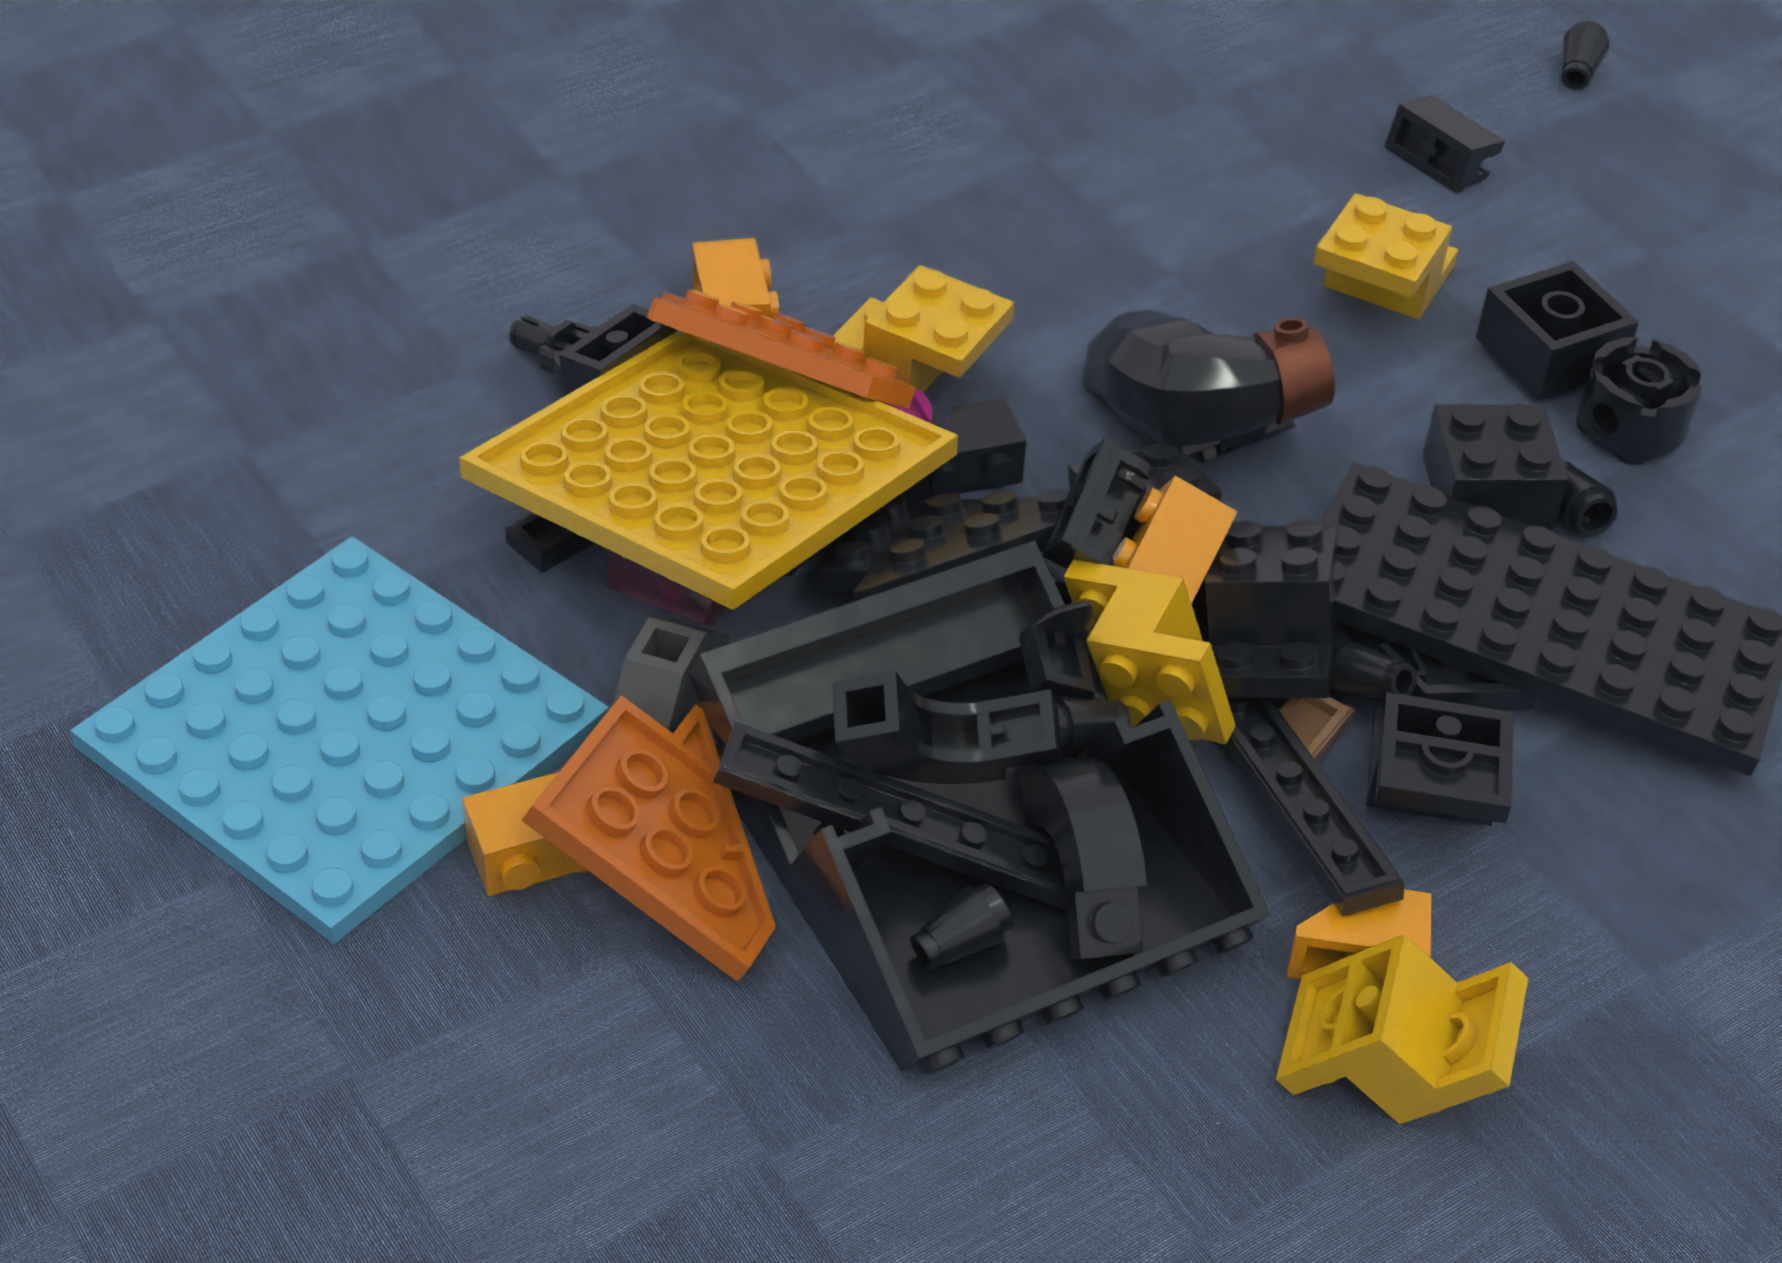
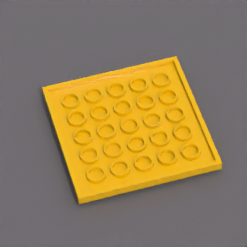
(709, 464)

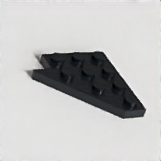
(934, 535)

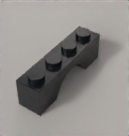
(987, 455)

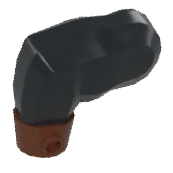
(1206, 386)

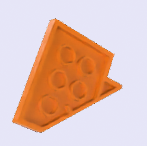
(782, 343)
(660, 833)

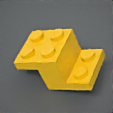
(1386, 255)
(928, 326)
(1151, 647)
(1404, 1030)

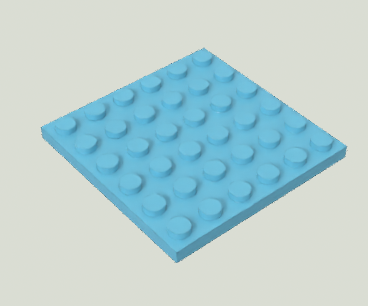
(338, 734)

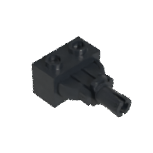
(584, 352)

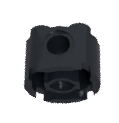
(1639, 399)

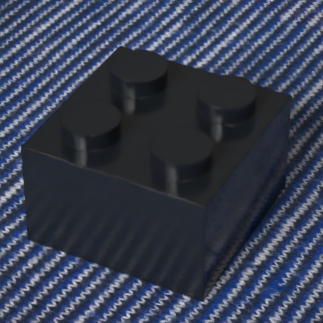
(1551, 327)
(1497, 459)

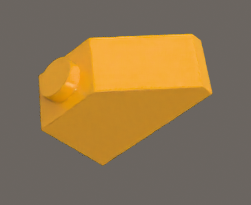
(1332, 937)

